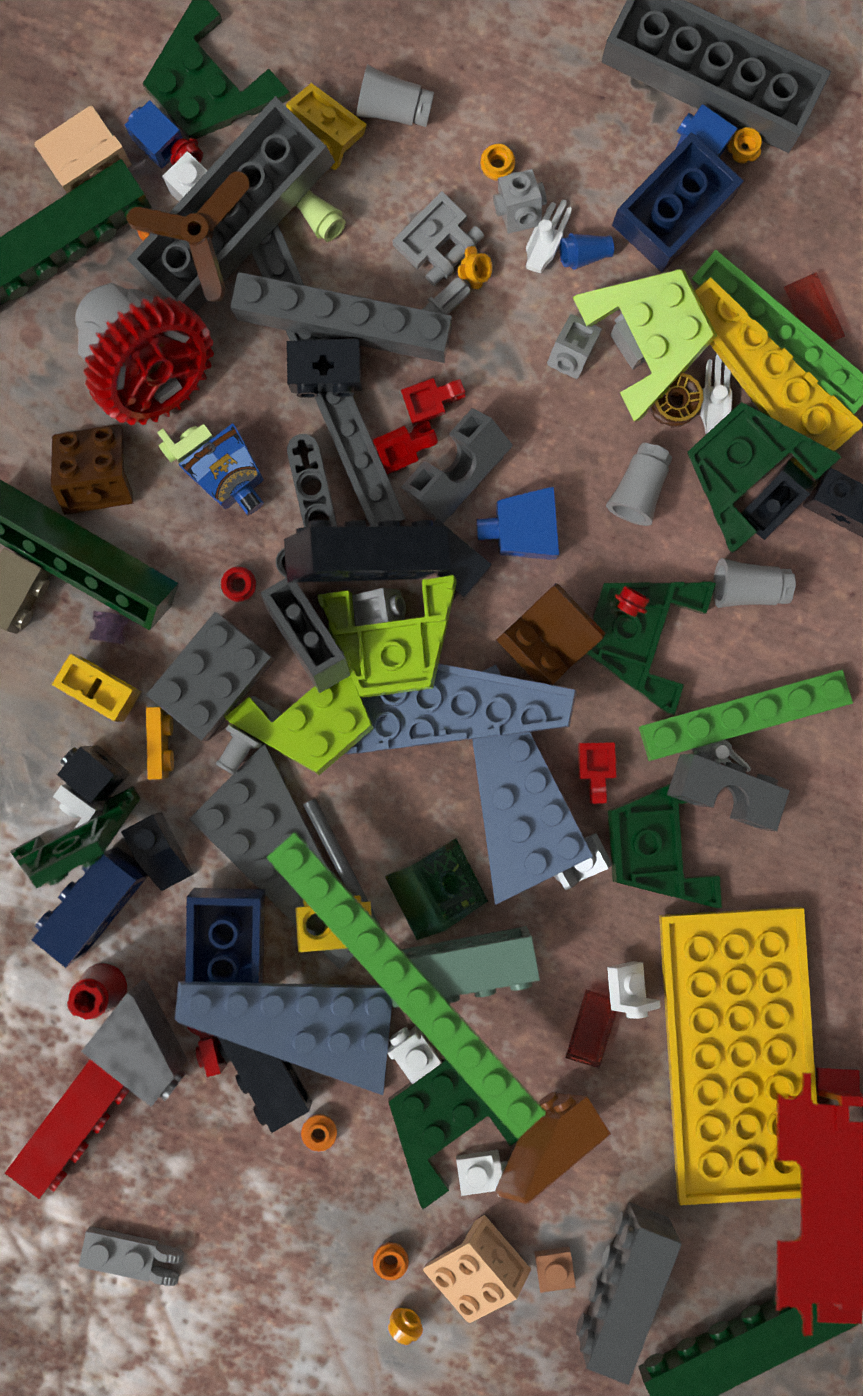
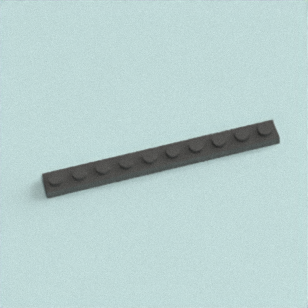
(338, 412)

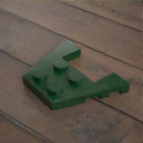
(195, 88)
(740, 455)
(632, 640)
(78, 847)
(649, 850)
(433, 1116)

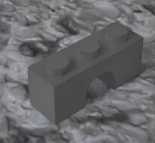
(479, 449)
(756, 799)

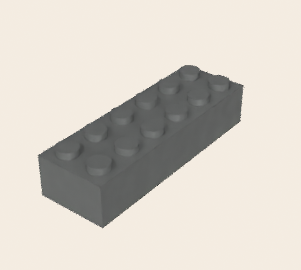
(716, 65)
(281, 167)

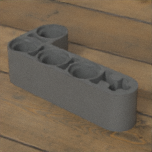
(309, 505)

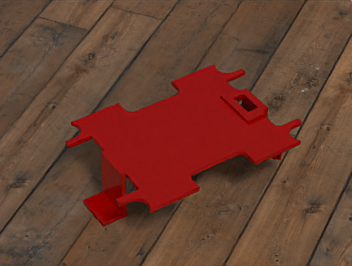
(828, 1254)

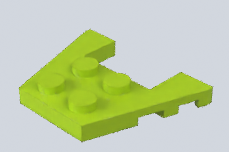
(665, 324)
(395, 653)
(314, 728)

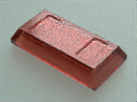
(814, 308)
(591, 1029)

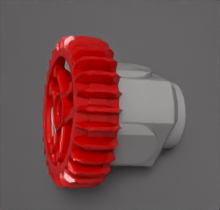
(140, 352)

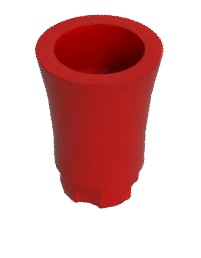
(107, 986)

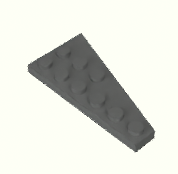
(252, 819)

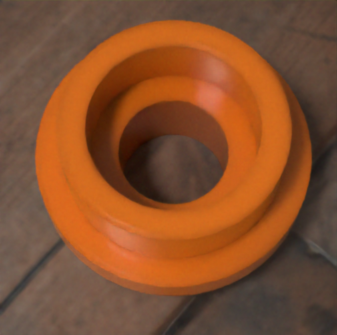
(322, 1122)
(387, 1271)

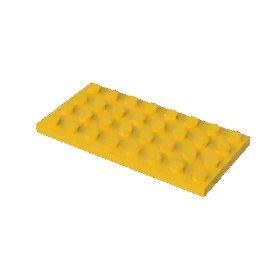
(734, 1044)

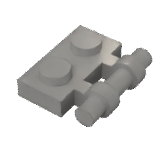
(429, 231)

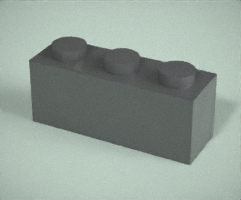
(305, 634)

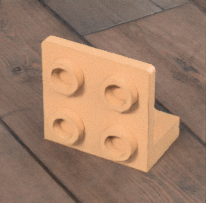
(80, 149)
(479, 1272)

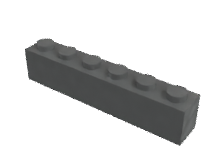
(341, 317)

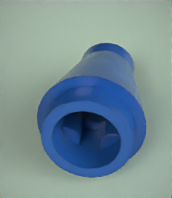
(584, 249)

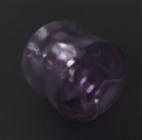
(108, 627)

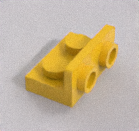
(327, 120)

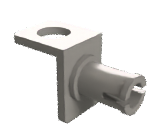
(242, 741)

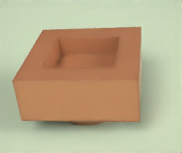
(555, 1269)

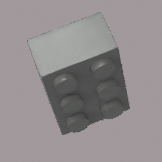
(210, 677)

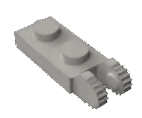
(129, 1256)

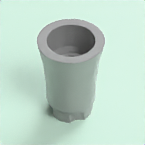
(393, 99)
(641, 485)
(751, 584)

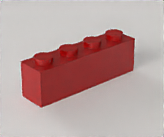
(65, 1129)

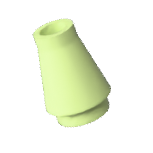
(321, 216)

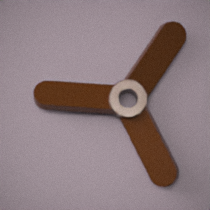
(182, 228)

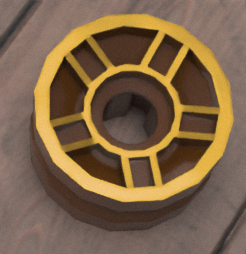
(691, 402)

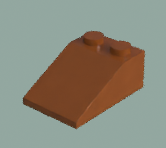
(551, 1146)

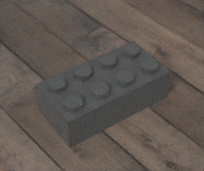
(627, 1292)

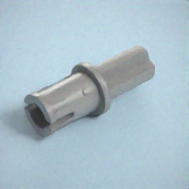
(449, 297)

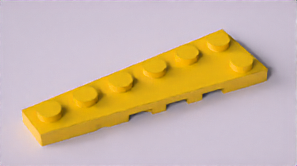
(771, 375)

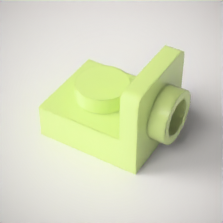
(189, 442)

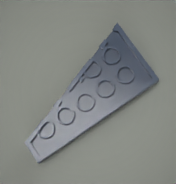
(464, 707)
(523, 814)
(315, 1026)

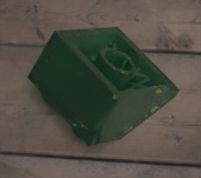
(436, 890)

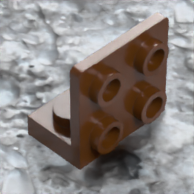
(89, 469)
(551, 636)

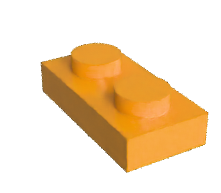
(158, 727)

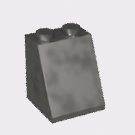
(139, 1046)

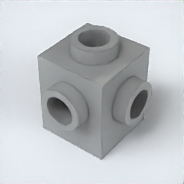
(520, 200)

